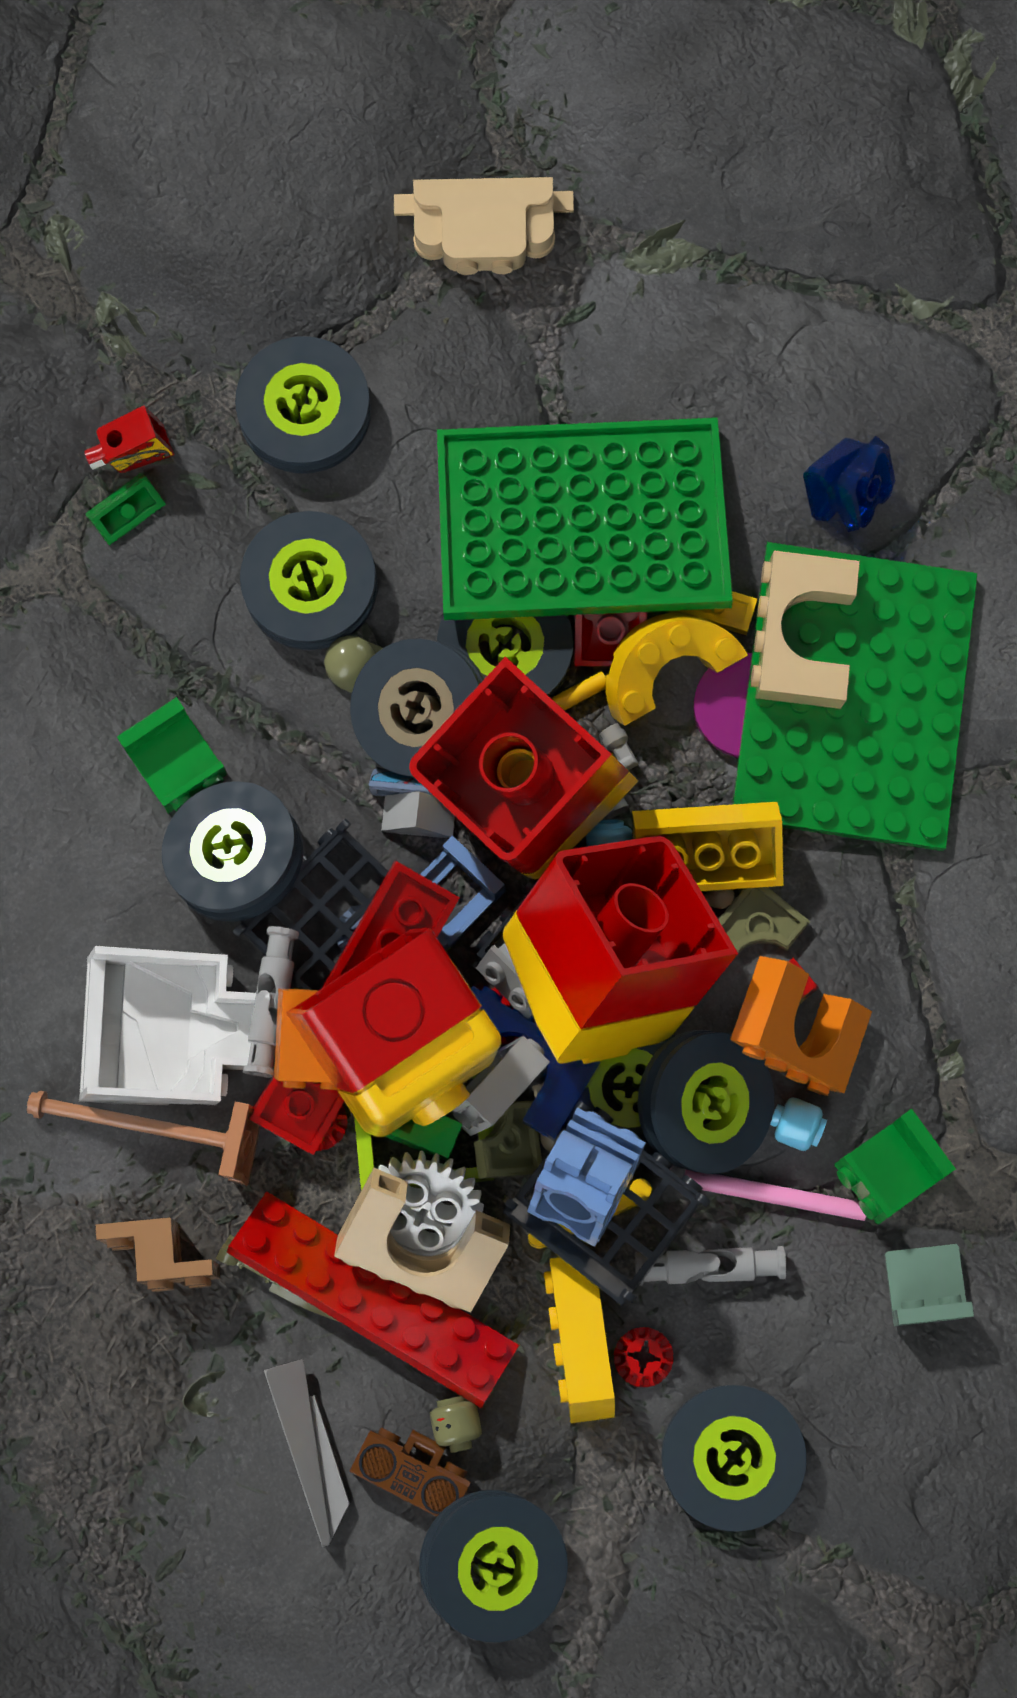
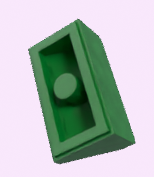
(125, 508)

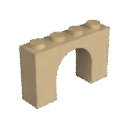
(780, 671)
(451, 1277)

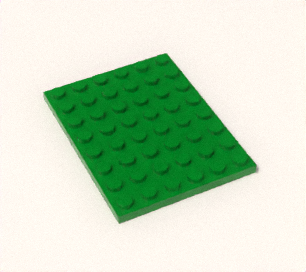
(582, 519)
(891, 750)

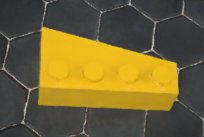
(581, 1345)

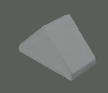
(417, 815)

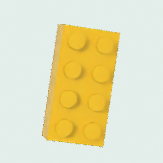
(722, 843)

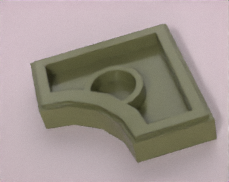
(763, 918)
(510, 1147)

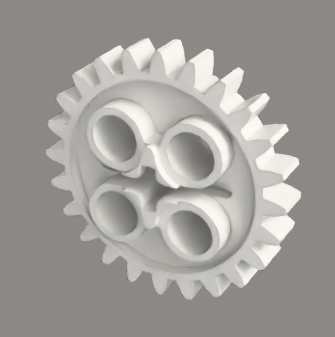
(438, 1184)

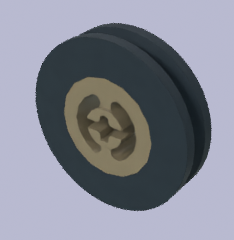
(383, 694)

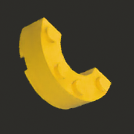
(653, 646)

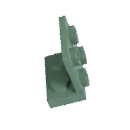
(926, 1285)

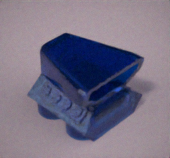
(850, 481)

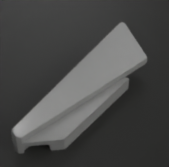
(309, 1447)

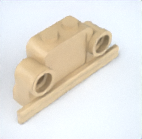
(483, 221)

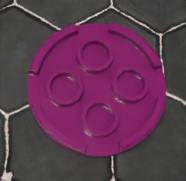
(721, 705)

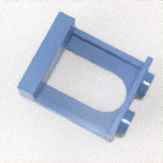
(492, 888)

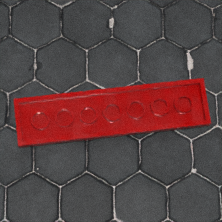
(400, 904)
(407, 1324)

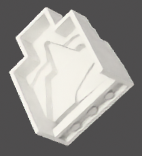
(161, 1027)

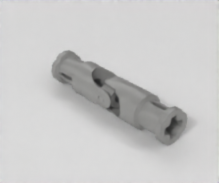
(274, 971)
(689, 1266)

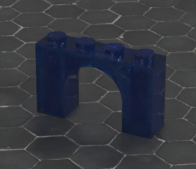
(563, 1083)

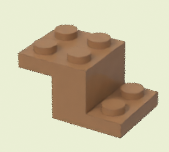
(157, 1253)

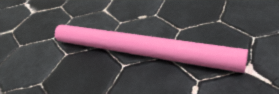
(778, 1195)

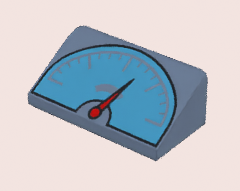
(389, 783)

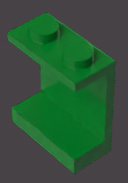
(172, 755)
(893, 1167)

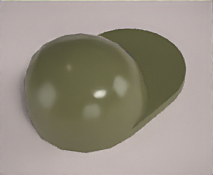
(346, 659)

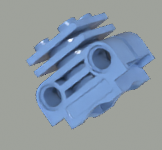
(586, 1175)

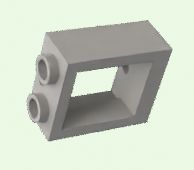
(500, 1084)

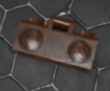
(394, 1470)

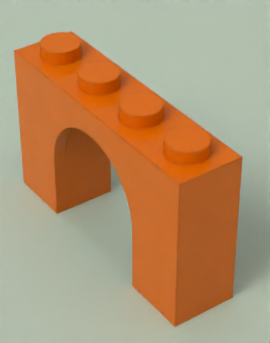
(768, 1032)
(293, 1058)

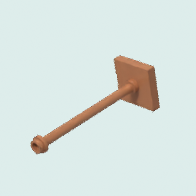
(237, 1143)

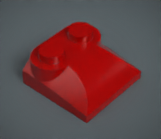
(600, 635)

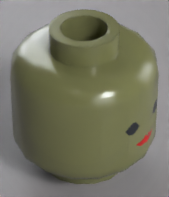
(455, 1423)

